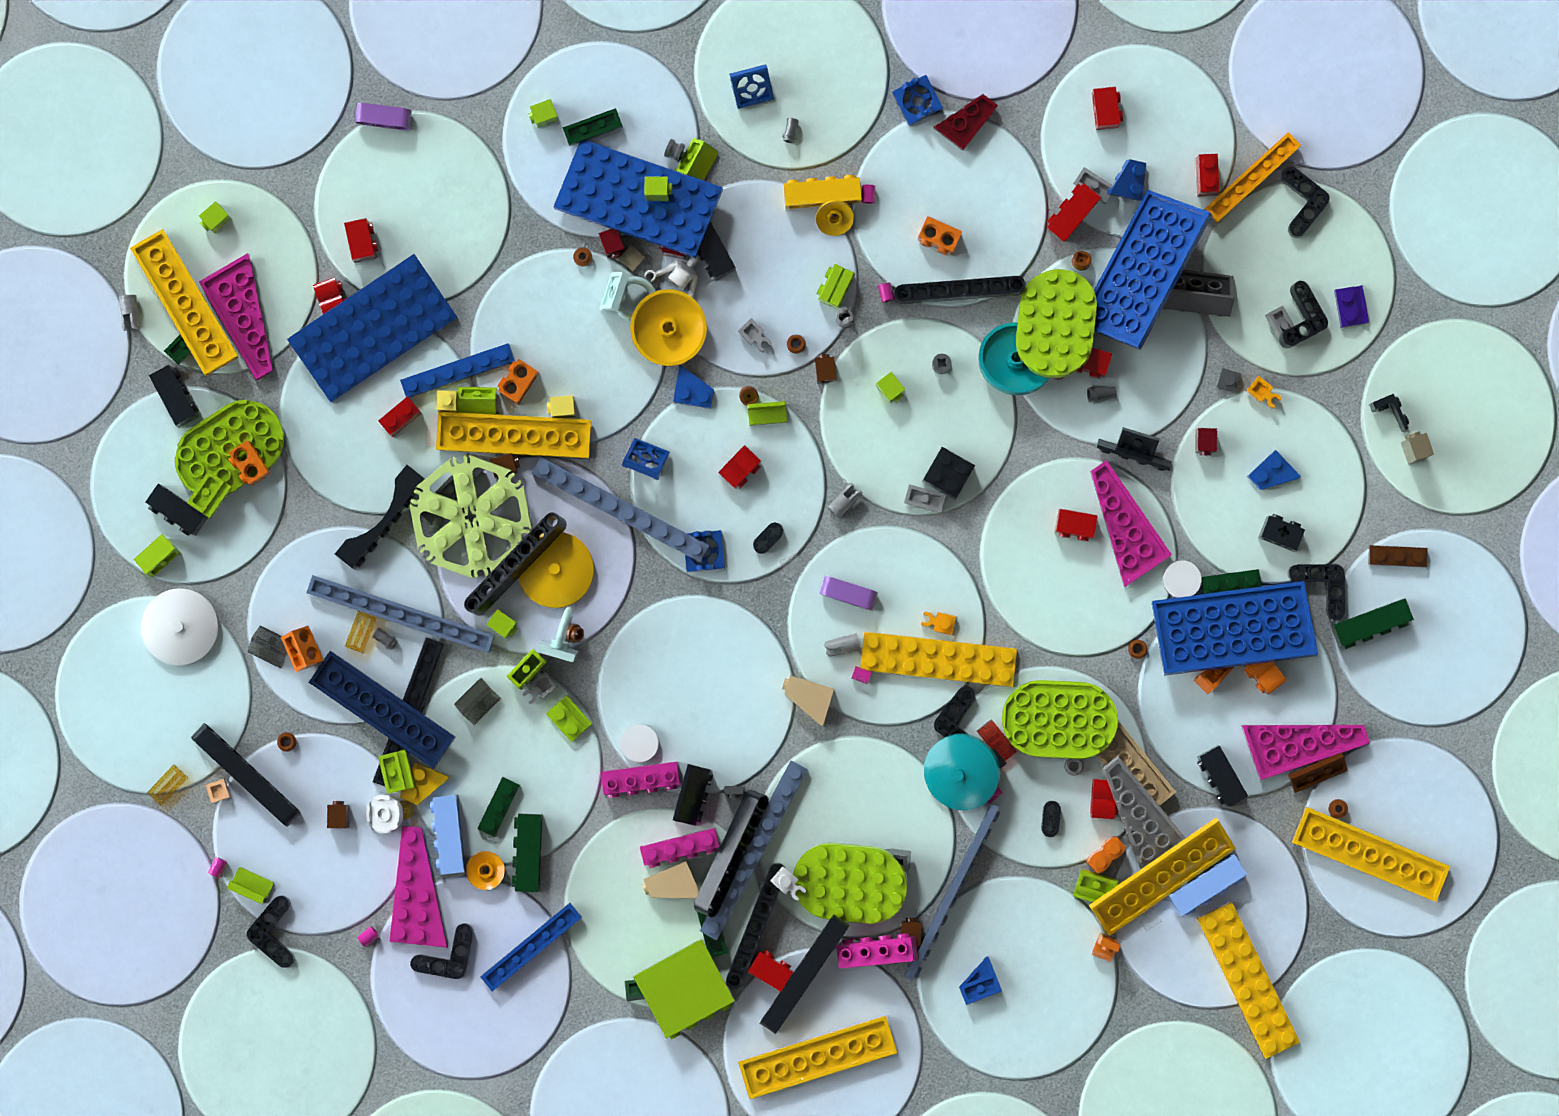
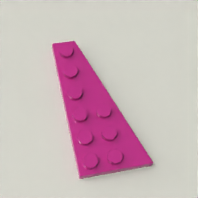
(237, 303)
(1131, 534)
(1292, 746)
(415, 905)

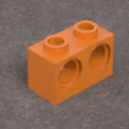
(942, 230)
(523, 384)
(253, 460)
(302, 648)

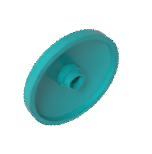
(1002, 365)
(962, 772)

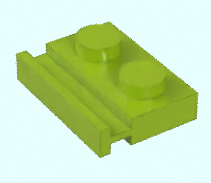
(209, 494)
(569, 718)
(396, 771)
(1092, 885)

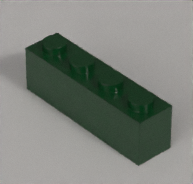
(1372, 622)
(527, 853)

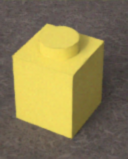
(447, 401)
(561, 406)

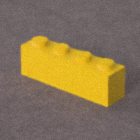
(818, 192)

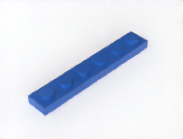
(457, 370)
(531, 947)

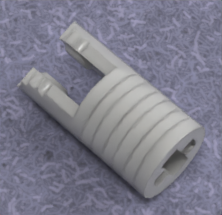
(129, 312)
(847, 321)
(841, 503)
(842, 645)

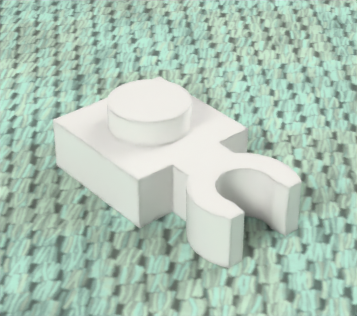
(786, 882)

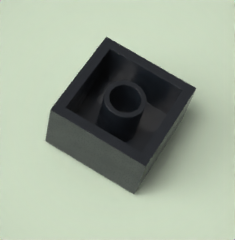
(948, 473)

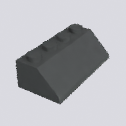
(1202, 293)

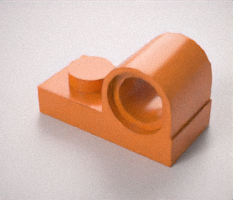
(1210, 679)
(1105, 947)

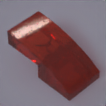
(996, 739)

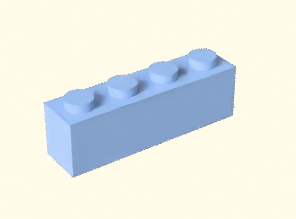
(449, 834)
(1208, 884)

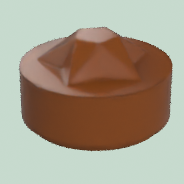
(1081, 260)
(748, 395)

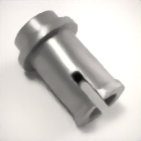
(791, 129)
(384, 638)

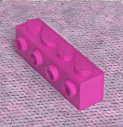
(640, 778)
(679, 846)
(877, 952)

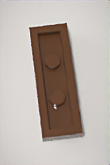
(1397, 556)
(1318, 772)

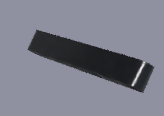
(967, 284)
(524, 560)
(245, 774)
(731, 853)
(751, 934)
(804, 974)

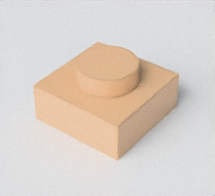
(218, 790)

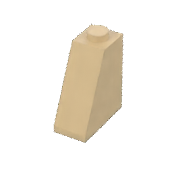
(809, 696)
(672, 883)

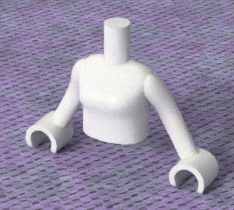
(681, 275)

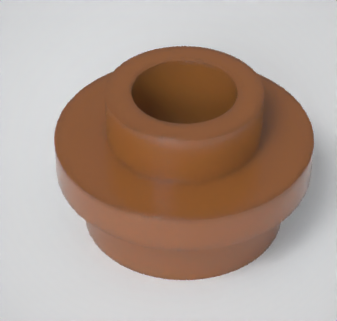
(586, 261)
(800, 339)
(575, 633)
(1142, 653)
(280, 741)
(1332, 806)

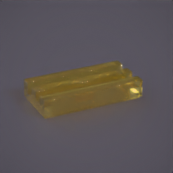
(353, 629)
(167, 785)

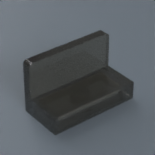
(268, 647)
(477, 701)

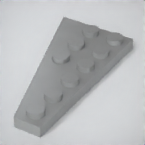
(1144, 820)

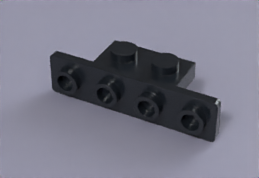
(1137, 447)

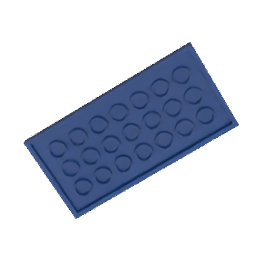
(609, 191)
(1146, 267)
(372, 328)
(1234, 628)

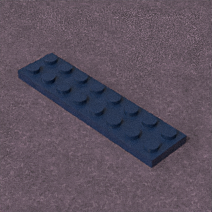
(382, 709)

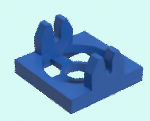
(920, 82)
(766, 95)
(650, 450)
(691, 566)

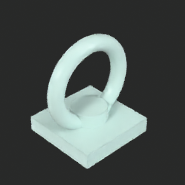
(617, 291)
(559, 647)

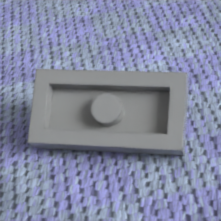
(1095, 182)
(1280, 321)
(924, 498)

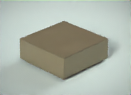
(632, 258)

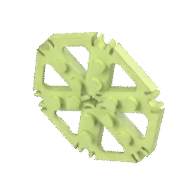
(453, 511)

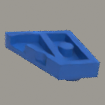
(1130, 181)
(692, 390)
(1272, 472)
(980, 983)

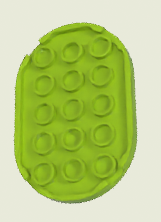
(1056, 323)
(208, 443)
(1060, 719)
(851, 882)

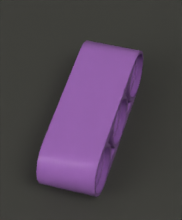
(383, 116)
(848, 593)

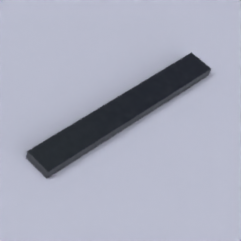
(416, 690)

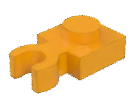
(1261, 390)
(942, 622)

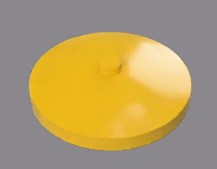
(668, 327)
(559, 573)

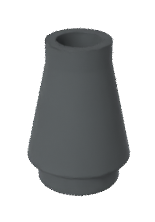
(1100, 393)

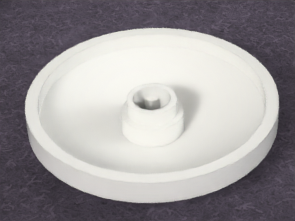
(180, 627)

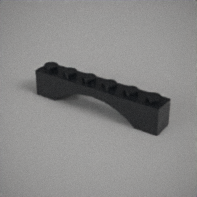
(356, 548)

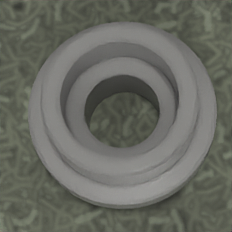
(1078, 770)

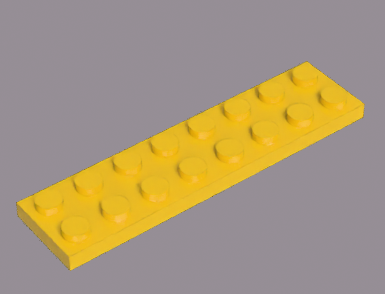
(184, 302)
(513, 435)
(938, 659)
(1371, 854)
(1162, 876)
(1248, 980)
(817, 1057)

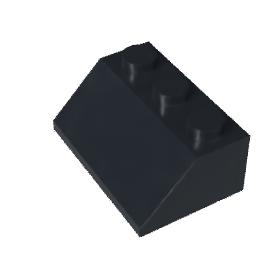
(692, 795)

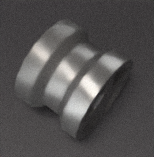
(674, 150)
(941, 367)

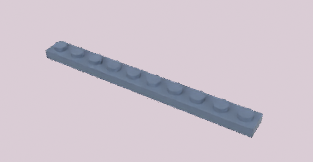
(620, 509)
(400, 614)
(774, 812)
(957, 884)

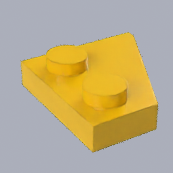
(425, 781)

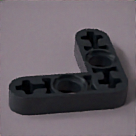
(1309, 197)
(1310, 322)
(1331, 582)
(951, 719)
(265, 936)
(454, 958)

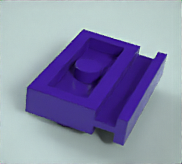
(1351, 306)

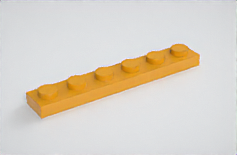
(1252, 177)

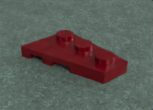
(966, 122)

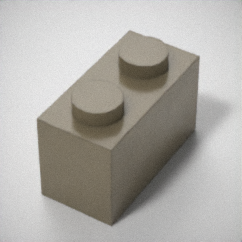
(1417, 447)

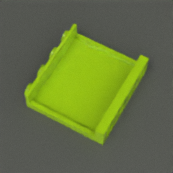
(684, 989)

